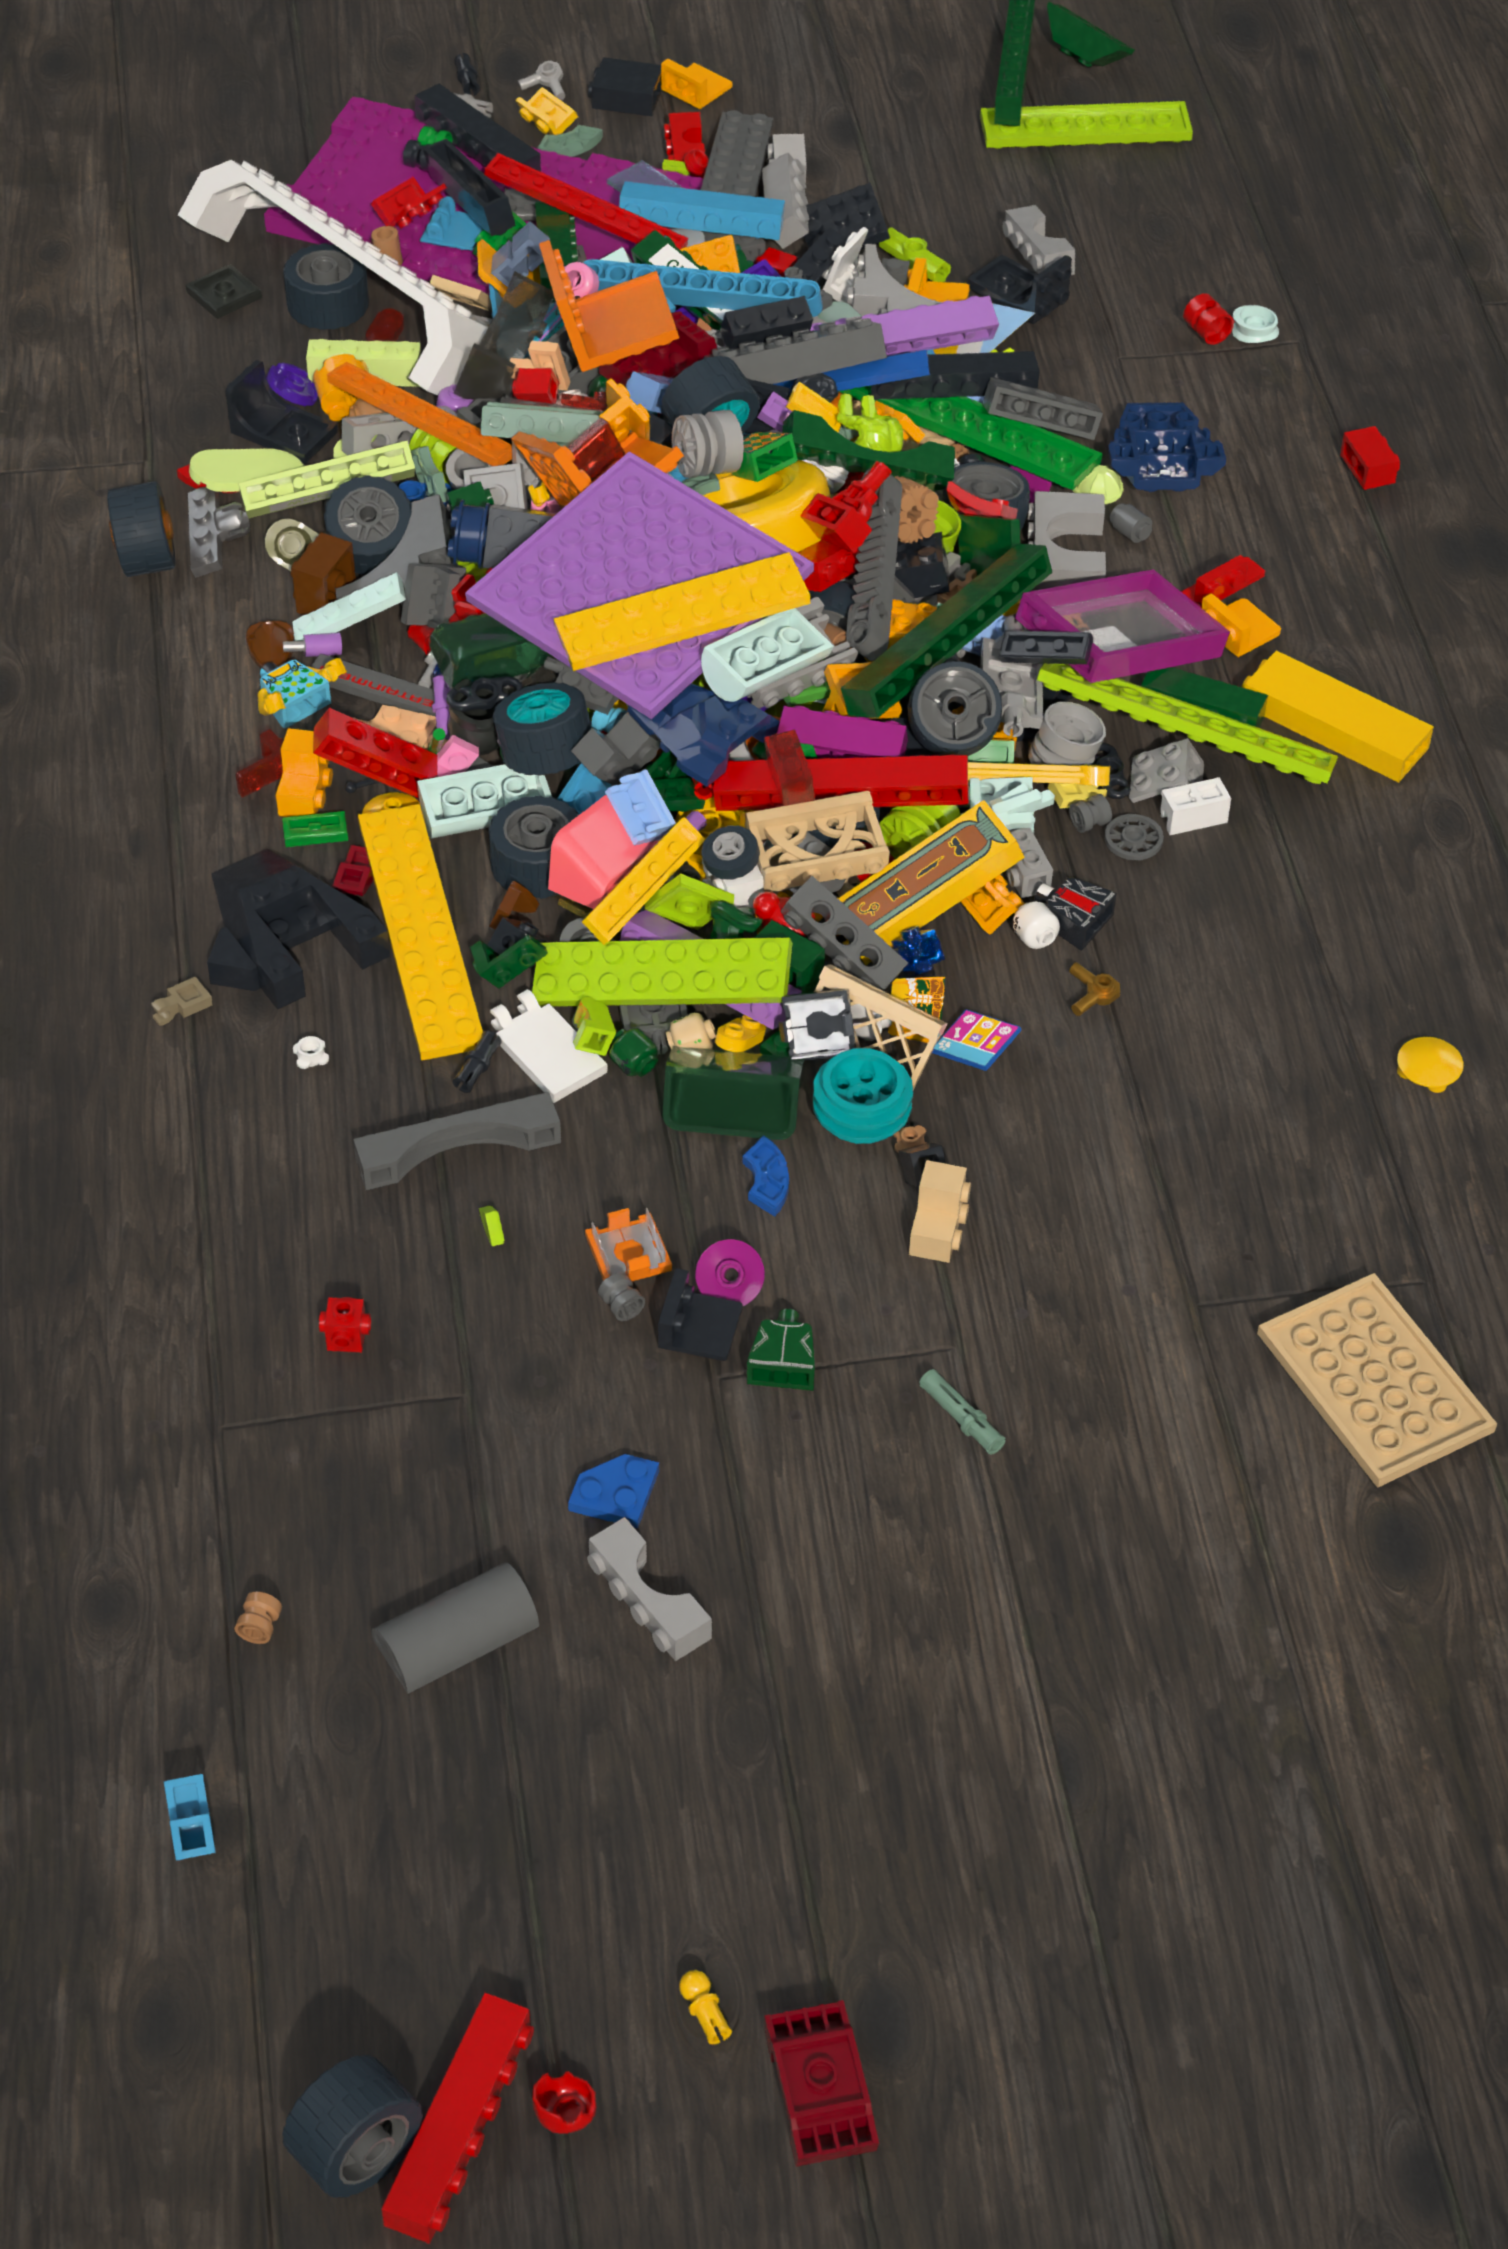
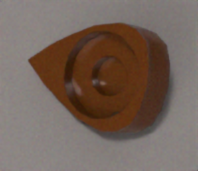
(266, 642)

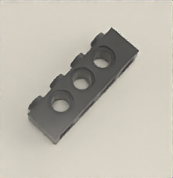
(1042, 408)
(839, 919)

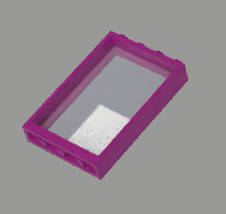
(1135, 622)

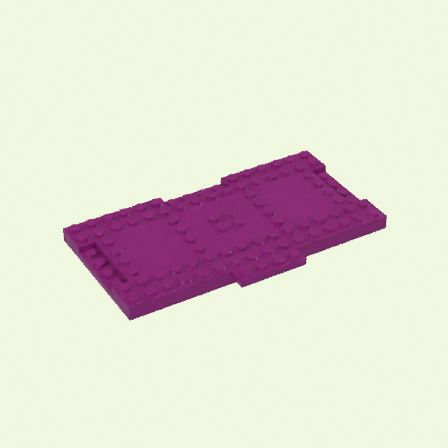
(366, 161)

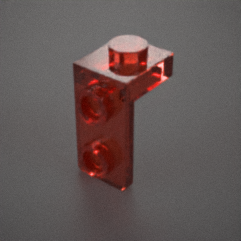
(265, 770)

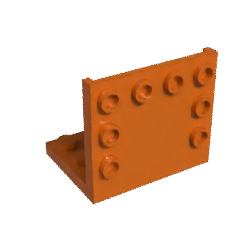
(613, 320)
(564, 480)

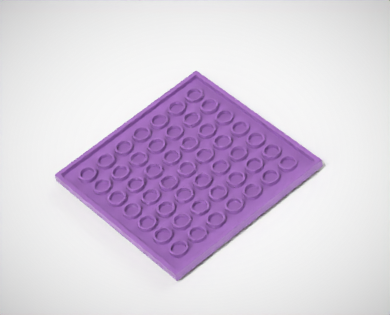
(615, 542)

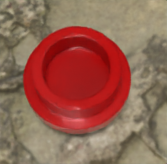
(696, 161)

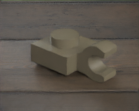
(182, 998)

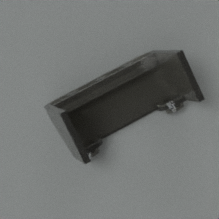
(515, 325)

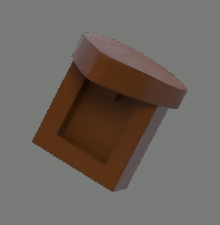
(516, 899)

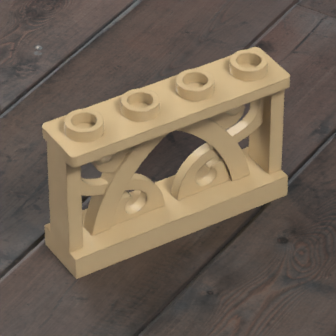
(840, 862)

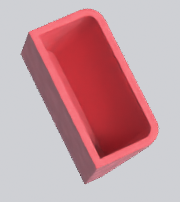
(593, 855)

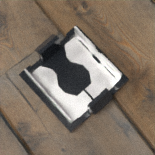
(817, 1024)

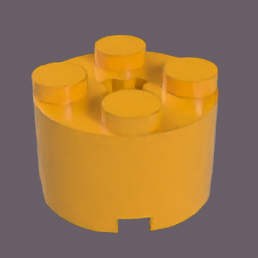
(334, 400)

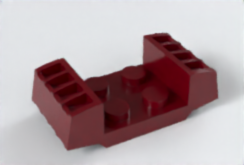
(665, 359)
(821, 2083)

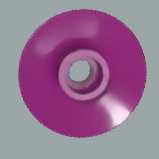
(730, 1255)

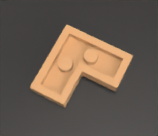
(545, 356)

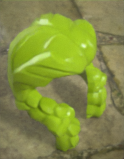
(874, 431)

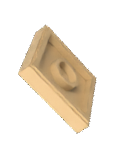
(462, 293)

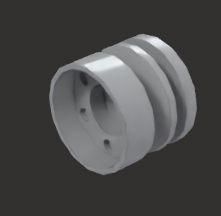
(708, 443)
(1067, 736)

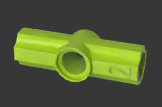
(912, 248)

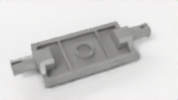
(1017, 685)

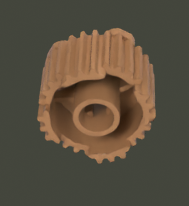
(917, 511)

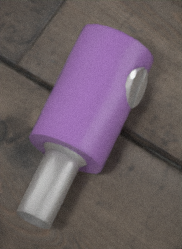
(316, 644)

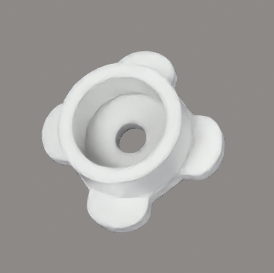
(310, 1052)

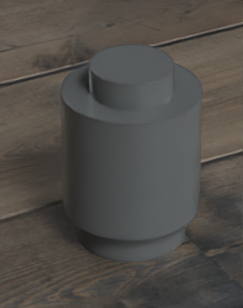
(1131, 522)

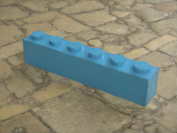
(705, 210)

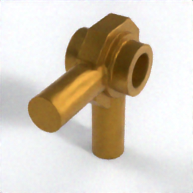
(1100, 989)

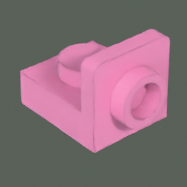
(456, 756)

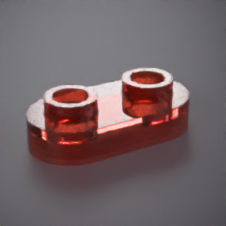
(386, 326)

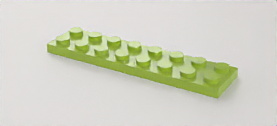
(1090, 125)
(664, 972)

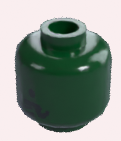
(633, 1052)

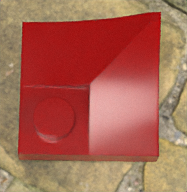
(971, 504)

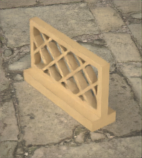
(891, 1008)

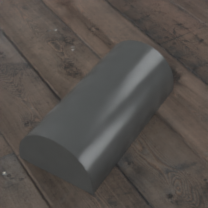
(456, 1627)

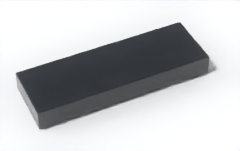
(1046, 647)

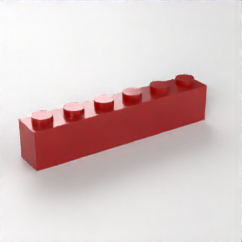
(457, 2118)

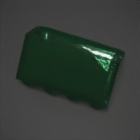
(482, 649)
(732, 1093)

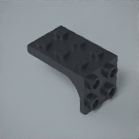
(1023, 289)
(269, 421)

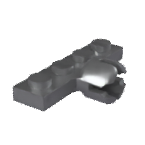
(211, 527)

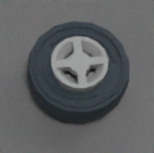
(730, 852)

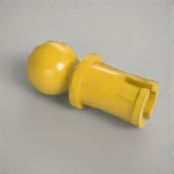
(695, 1988)

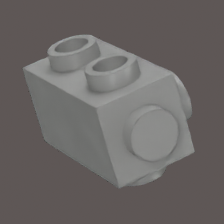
(1033, 869)

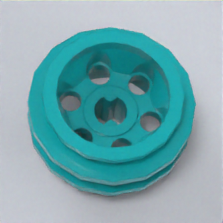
(850, 1096)

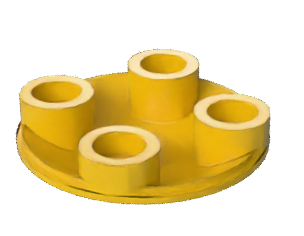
(1430, 1063)

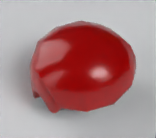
(564, 2103)

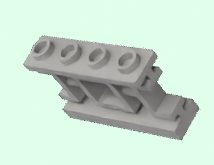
(811, 675)

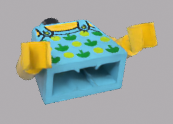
(296, 689)

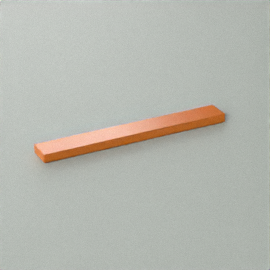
(420, 414)

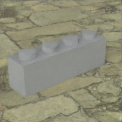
(785, 181)

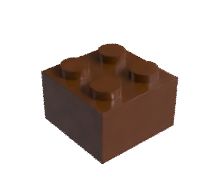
(321, 570)

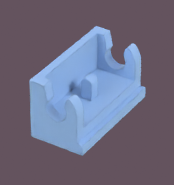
(640, 808)

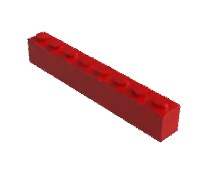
(889, 779)

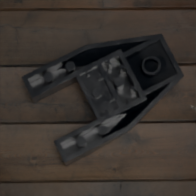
(278, 906)

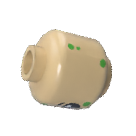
(691, 1032)

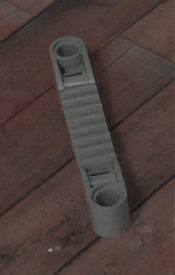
(871, 613)

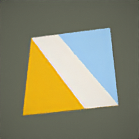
(1009, 321)

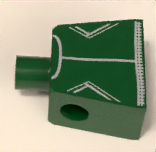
(782, 1353)

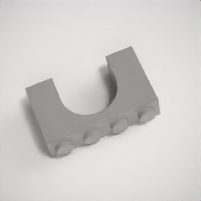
(1065, 514)

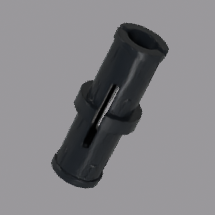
(467, 74)
(477, 1061)

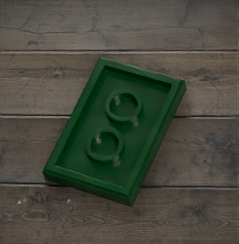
(986, 539)

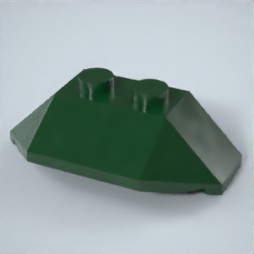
(1084, 38)

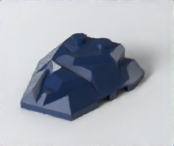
(1164, 447)
(705, 730)

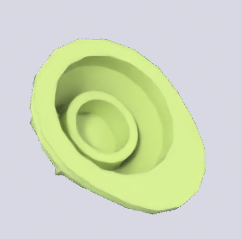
(1102, 481)

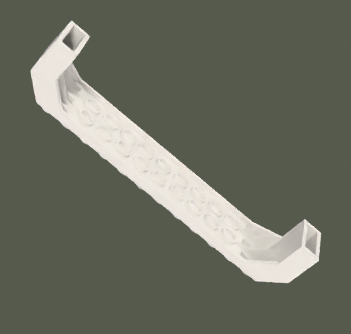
(231, 188)

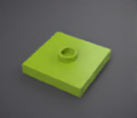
(687, 901)

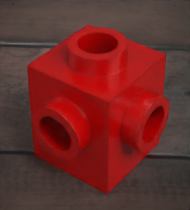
(345, 1324)

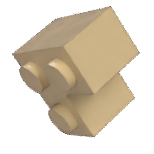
(940, 1211)

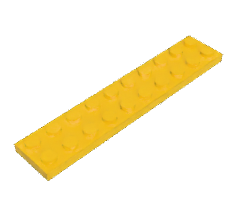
(421, 932)

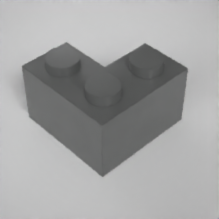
(617, 753)

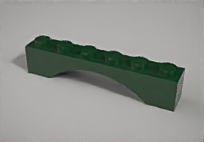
(817, 441)

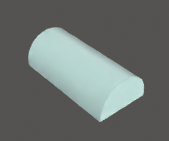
(762, 654)
(473, 797)

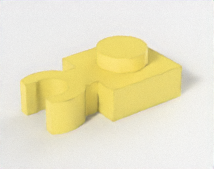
(1070, 793)

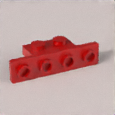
(1225, 579)

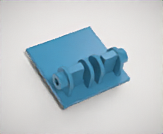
(451, 227)

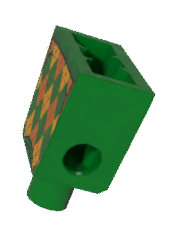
(758, 461)

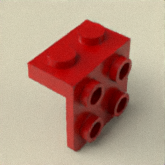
(405, 202)

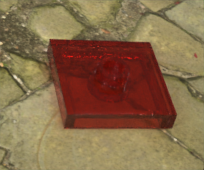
(598, 402)

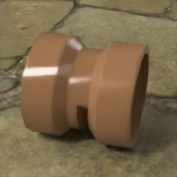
(258, 1617)

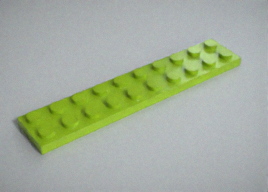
(1195, 721)

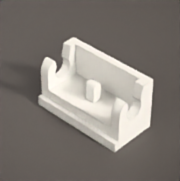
(1195, 806)

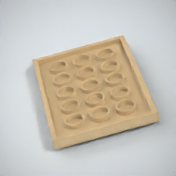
(1376, 1379)

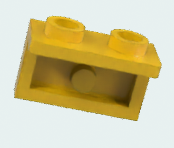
(547, 112)

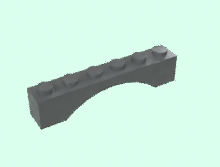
(519, 1123)

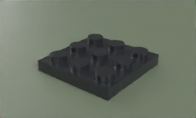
(846, 214)

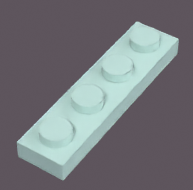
(351, 608)

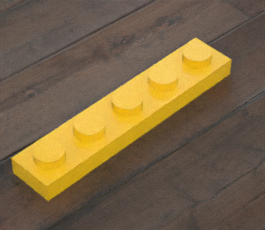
(643, 880)

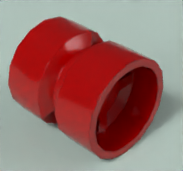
(1208, 319)

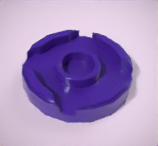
(292, 384)

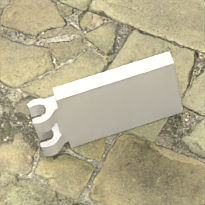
(545, 1048)

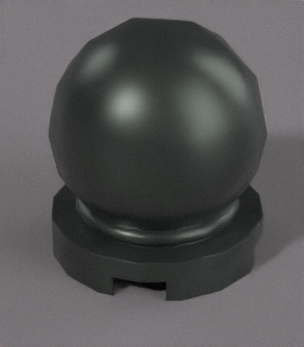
(474, 725)

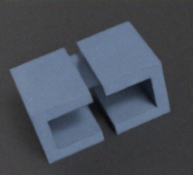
(514, 257)

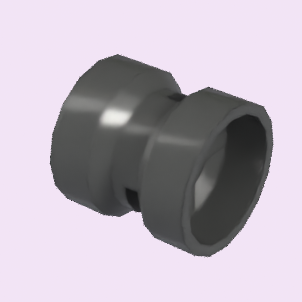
(1087, 814)
(619, 1293)

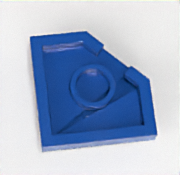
(615, 1489)

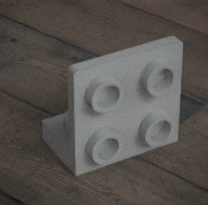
(1164, 769)

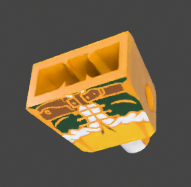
(921, 993)

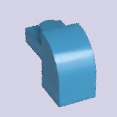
(189, 1817)

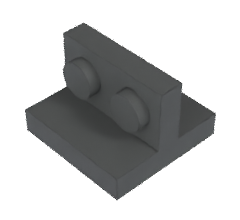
(429, 593)

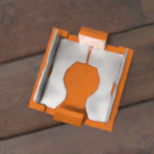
(628, 1246)

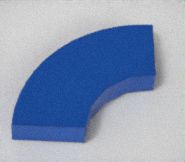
(770, 1176)

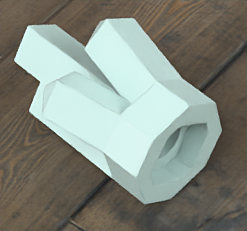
(1019, 806)

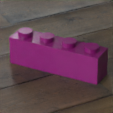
(844, 735)

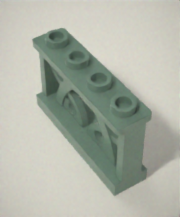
(545, 422)

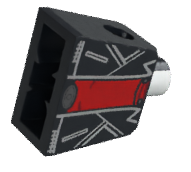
(1079, 908)

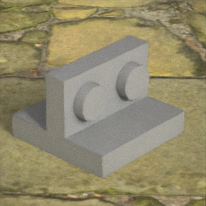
(504, 483)

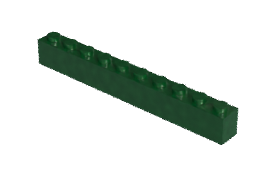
(946, 630)

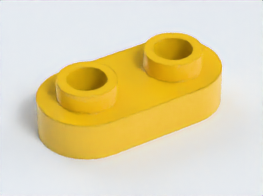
(740, 1034)

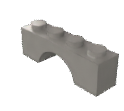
(1027, 232)
(674, 1620)

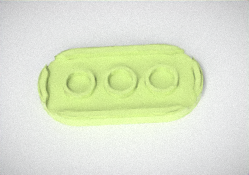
(227, 468)

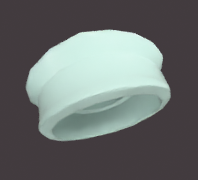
(1255, 324)

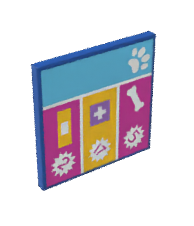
(976, 1040)

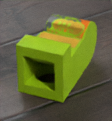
(593, 1022)

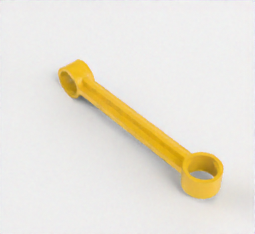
(1042, 773)

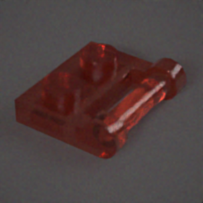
(596, 449)

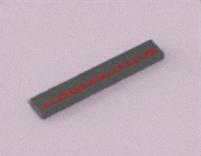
(381, 687)

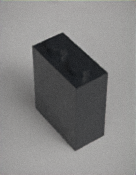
(626, 86)

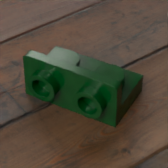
(679, 794)

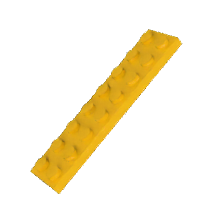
(681, 611)

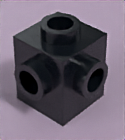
(510, 932)

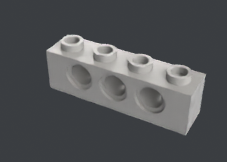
(360, 430)

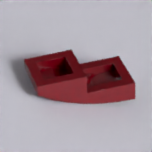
(354, 874)

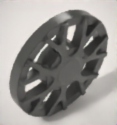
(1134, 837)

